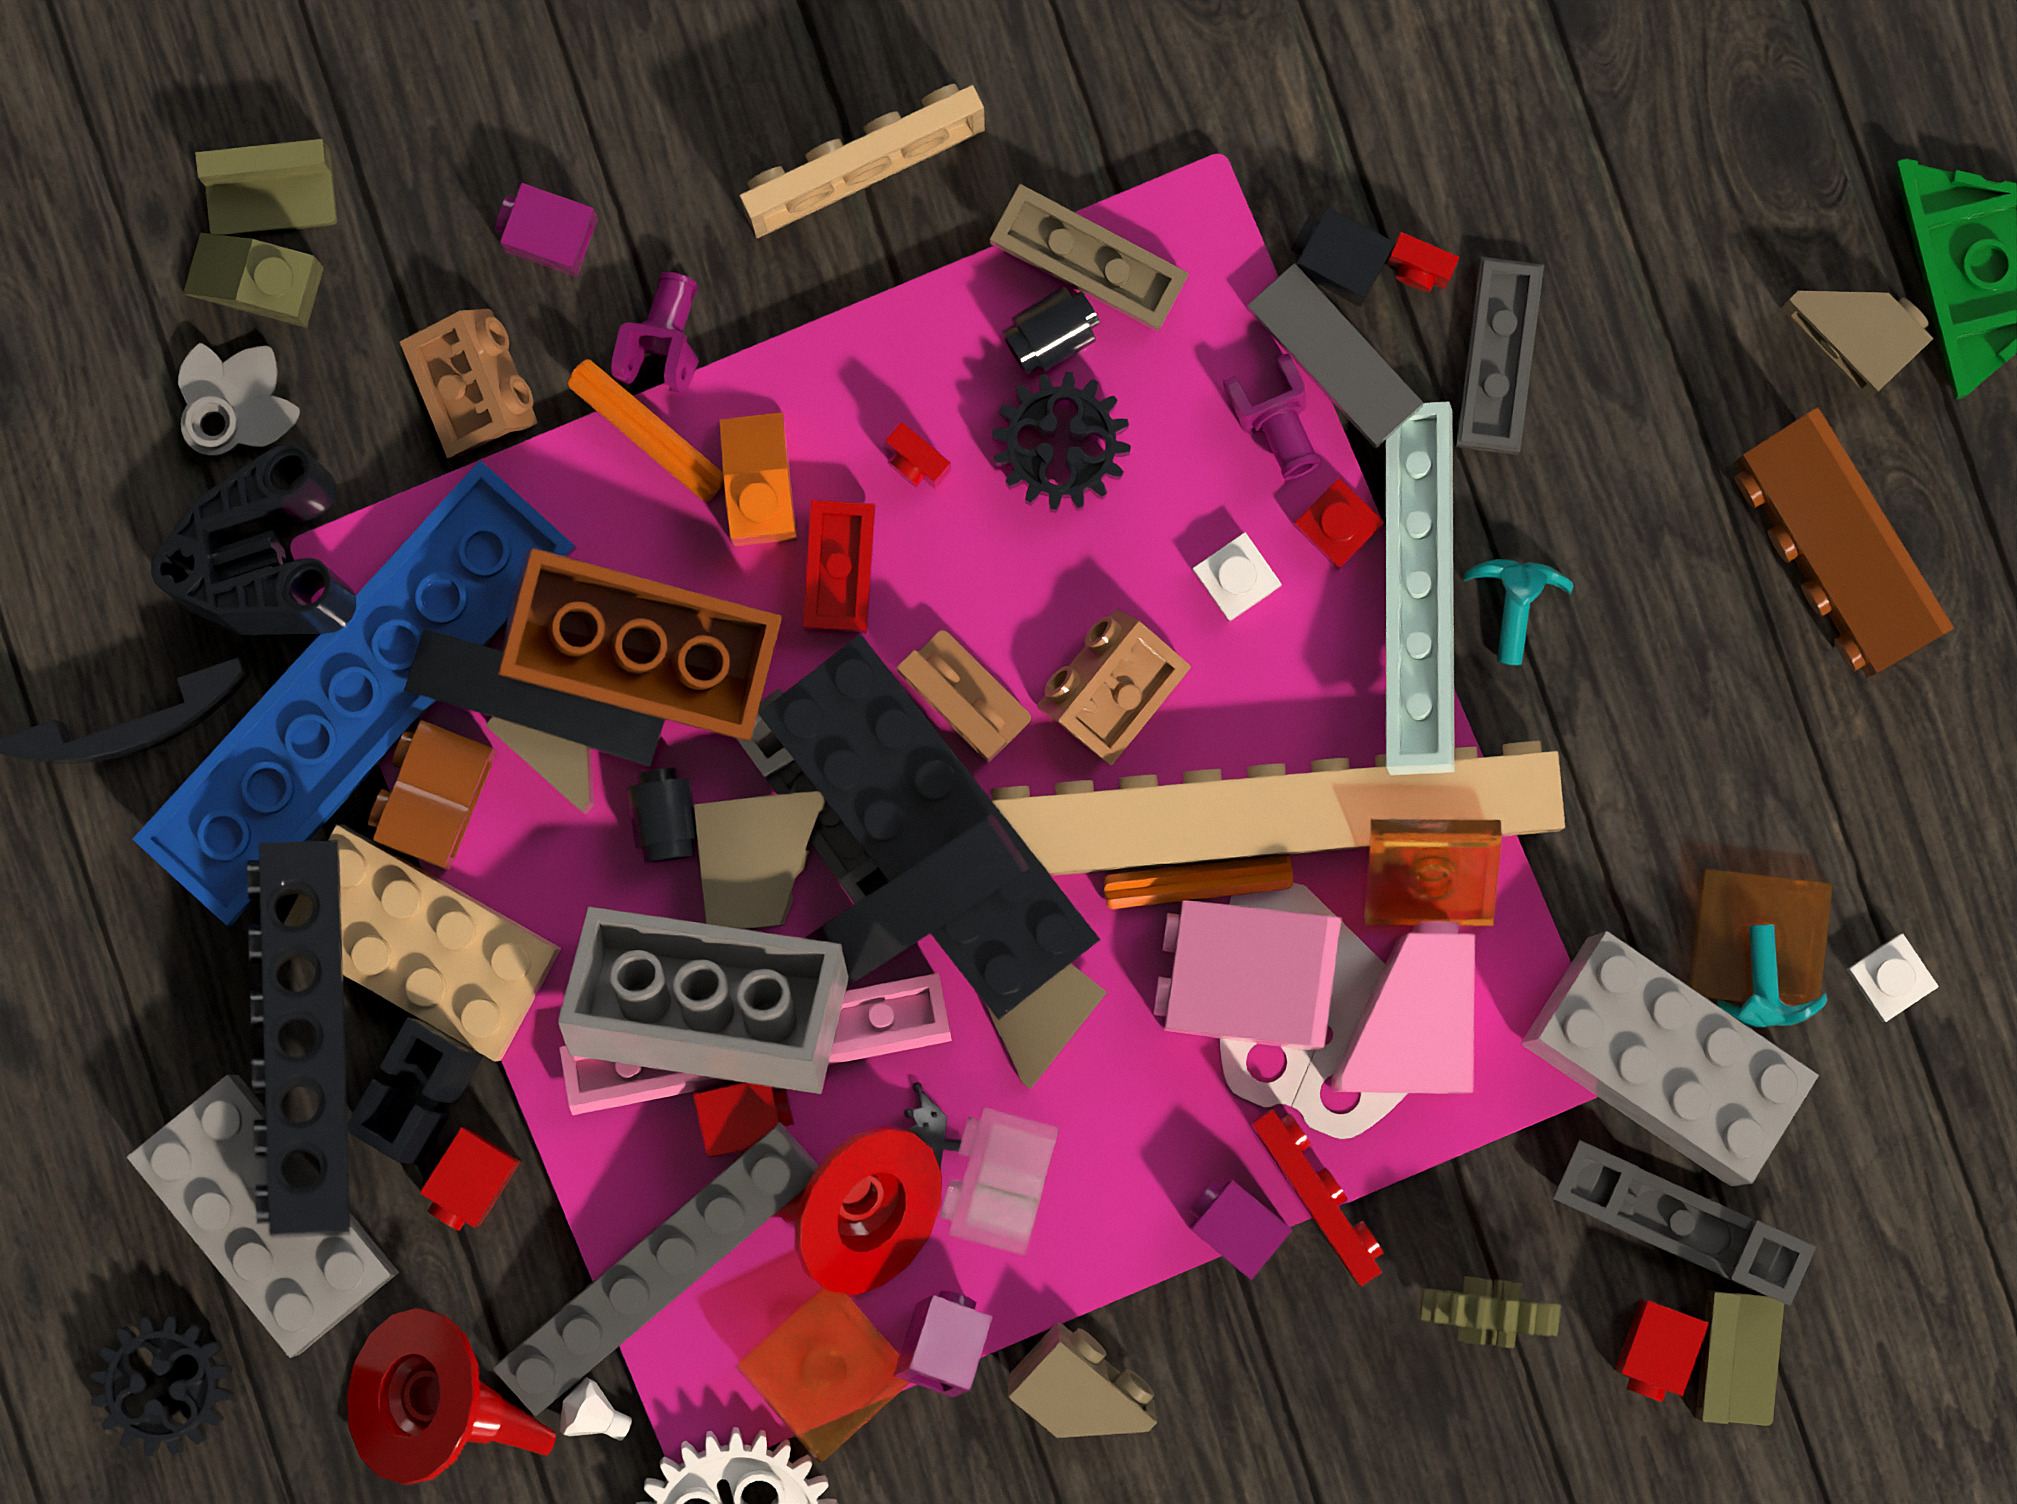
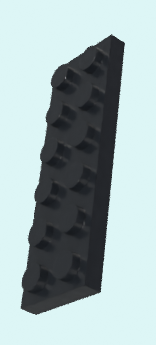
(908, 798)

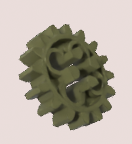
(1501, 1313)

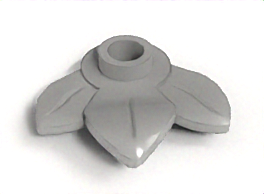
(239, 392)

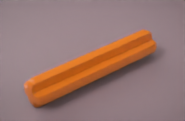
(646, 430)
(1198, 881)

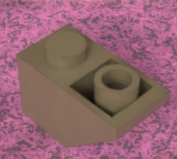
(1077, 1391)

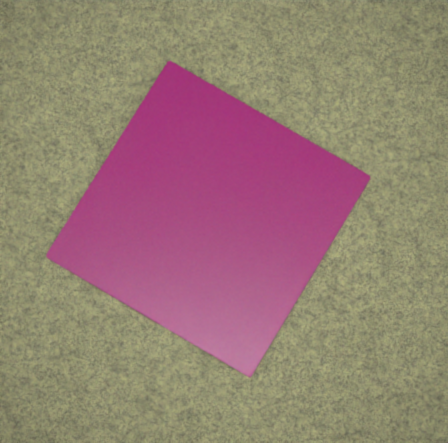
(1018, 589)

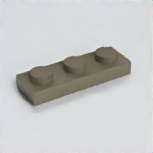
(1089, 258)

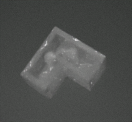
(1002, 1180)

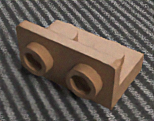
(469, 380)
(1113, 685)
(964, 695)

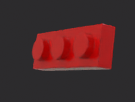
(1319, 1195)

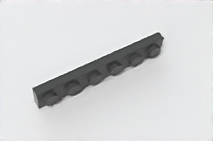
(657, 1269)

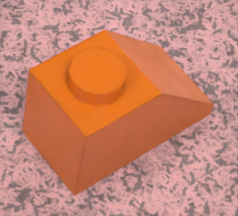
(757, 479)

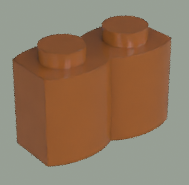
(432, 795)

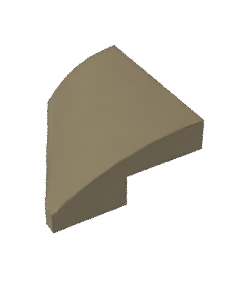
(753, 855)
(1047, 1021)

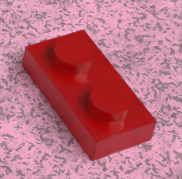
(839, 566)

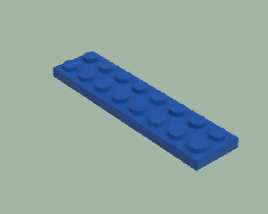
(346, 694)

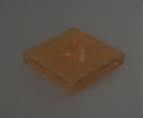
(1432, 871)
(1722, 944)
(824, 1371)

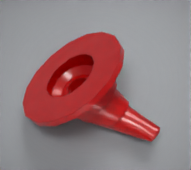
(866, 1210)
(421, 1400)

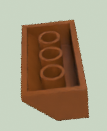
(1841, 545)
(638, 644)

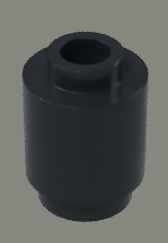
(1051, 330)
(662, 815)

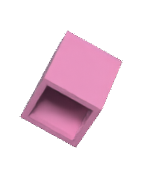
(1249, 974)
(1417, 1019)

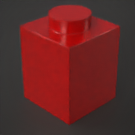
(740, 1115)
(468, 1180)
(1660, 1350)

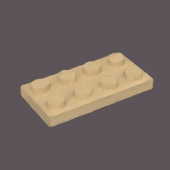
(841, 170)
(433, 947)

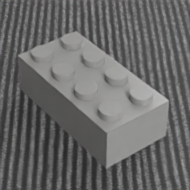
(704, 999)
(1669, 1059)
(208, 1180)

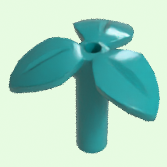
(1522, 586)
(1765, 1006)

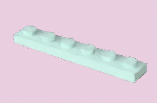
(1420, 594)

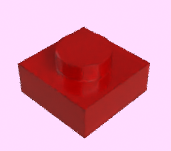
(1421, 263)
(916, 458)
(1339, 523)

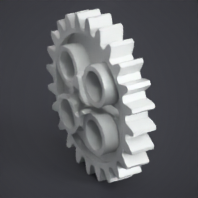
(739, 1466)

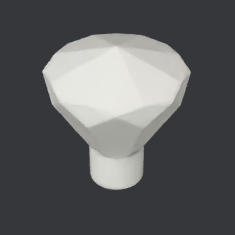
(590, 1412)

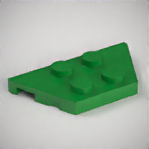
(1968, 266)

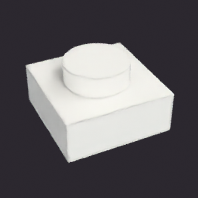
(1236, 577)
(1892, 978)

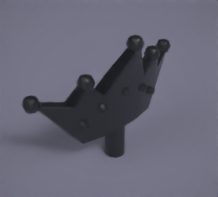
(931, 1125)

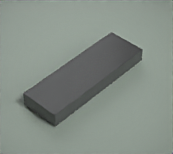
(1335, 355)
(1499, 355)

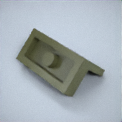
(268, 187)
(1739, 1358)

